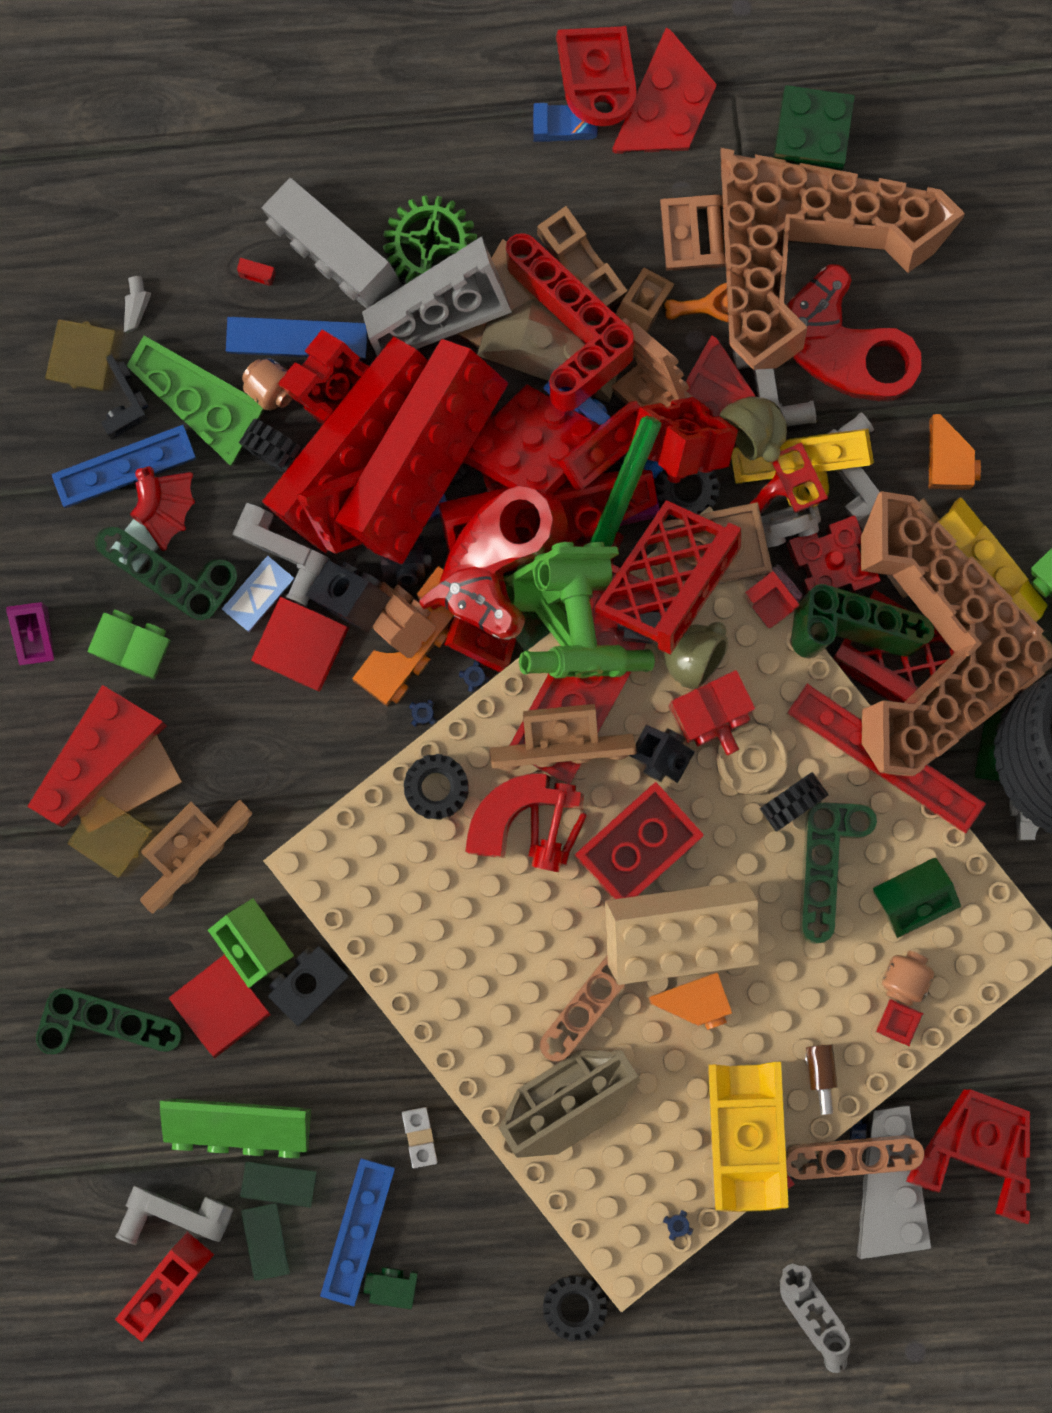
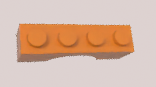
(386, 673)

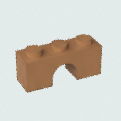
(571, 248)

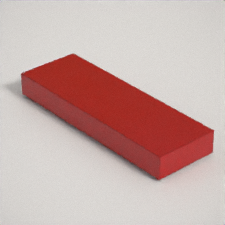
(600, 448)

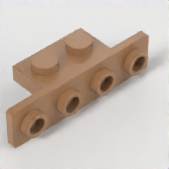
(561, 736)
(186, 846)

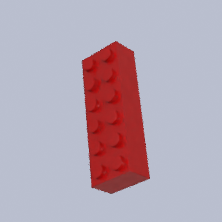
(349, 434)
(421, 451)

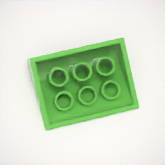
(235, 1125)

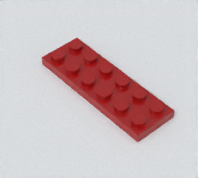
(589, 690)

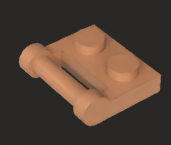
(682, 232)

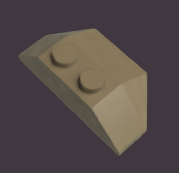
(534, 343)
(568, 1102)

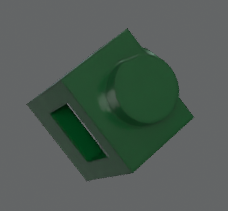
(391, 1288)

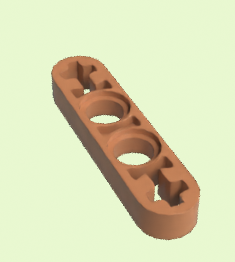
(586, 1000)
(853, 1157)

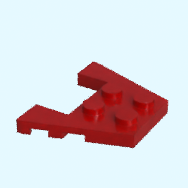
(987, 1137)

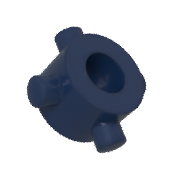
(474, 676)
(422, 713)
(858, 1130)
(678, 1225)

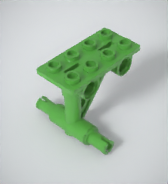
(562, 583)

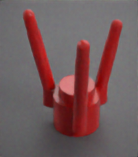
(549, 853)

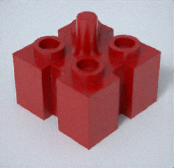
(324, 376)
(689, 438)
(833, 558)
(713, 711)

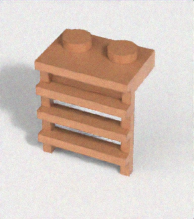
(656, 375)

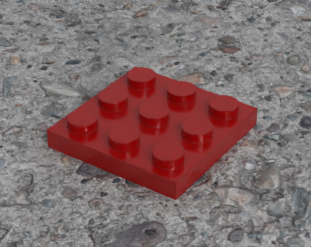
(527, 441)

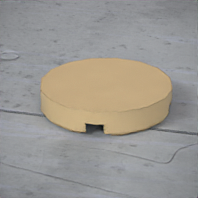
(757, 763)

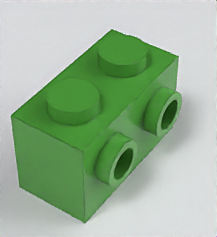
(253, 941)

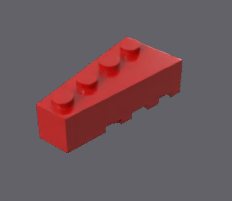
(97, 750)

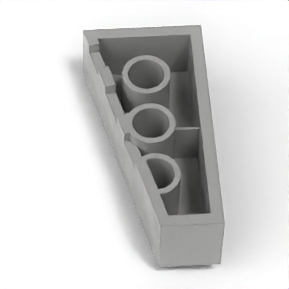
(331, 244)
(441, 301)
(892, 1209)

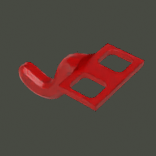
(783, 484)

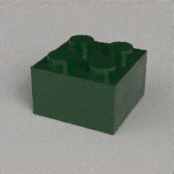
(814, 127)

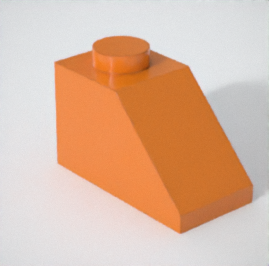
(950, 458)
(696, 1002)

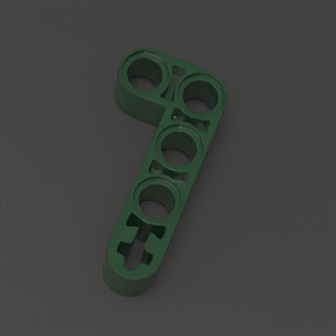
(160, 567)
(836, 612)
(827, 873)
(112, 1026)

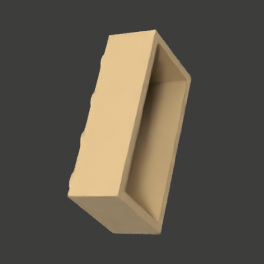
(682, 932)

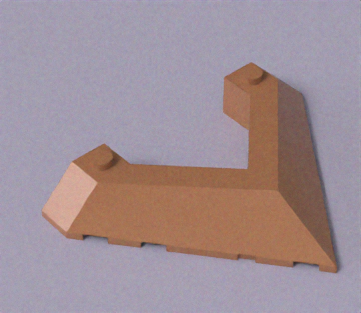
(784, 201)
(993, 640)

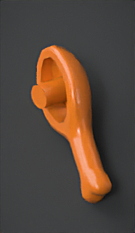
(713, 304)

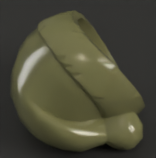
(759, 426)
(697, 654)

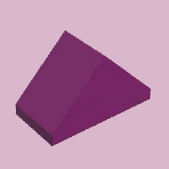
(31, 632)

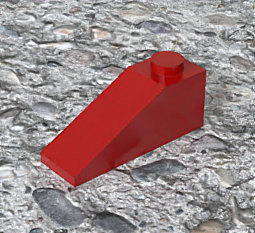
(164, 1286)

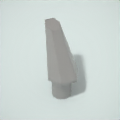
(135, 304)

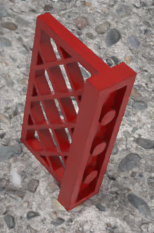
(691, 595)
(878, 677)

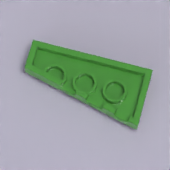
(199, 398)

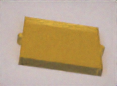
(80, 355)
(109, 836)

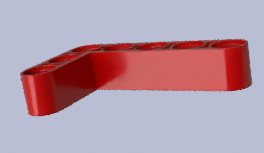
(575, 316)

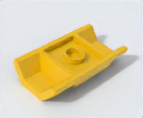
(978, 542)
(748, 1137)

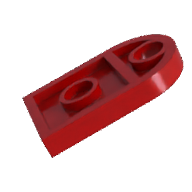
(595, 70)

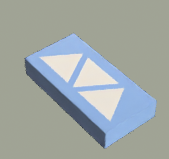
(258, 594)

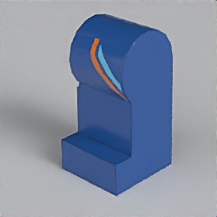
(559, 124)

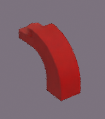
(499, 809)

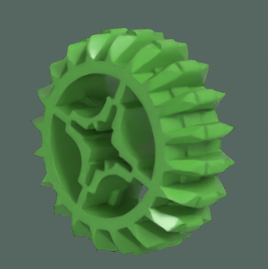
(414, 239)

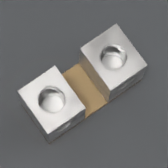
(419, 1137)

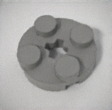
(786, 523)

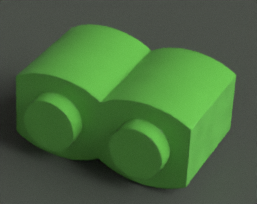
(129, 644)

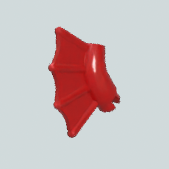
(162, 503)

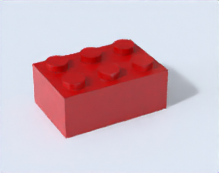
(639, 844)

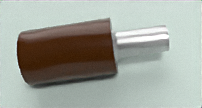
(822, 1074)

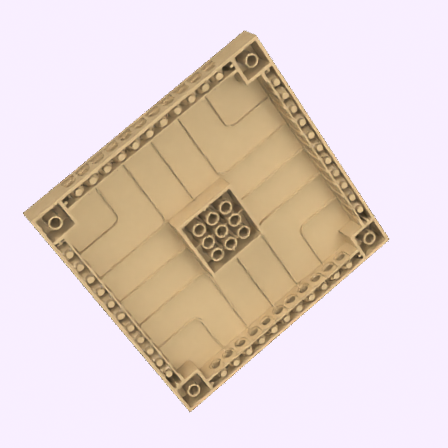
(490, 951)

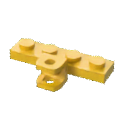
(825, 452)

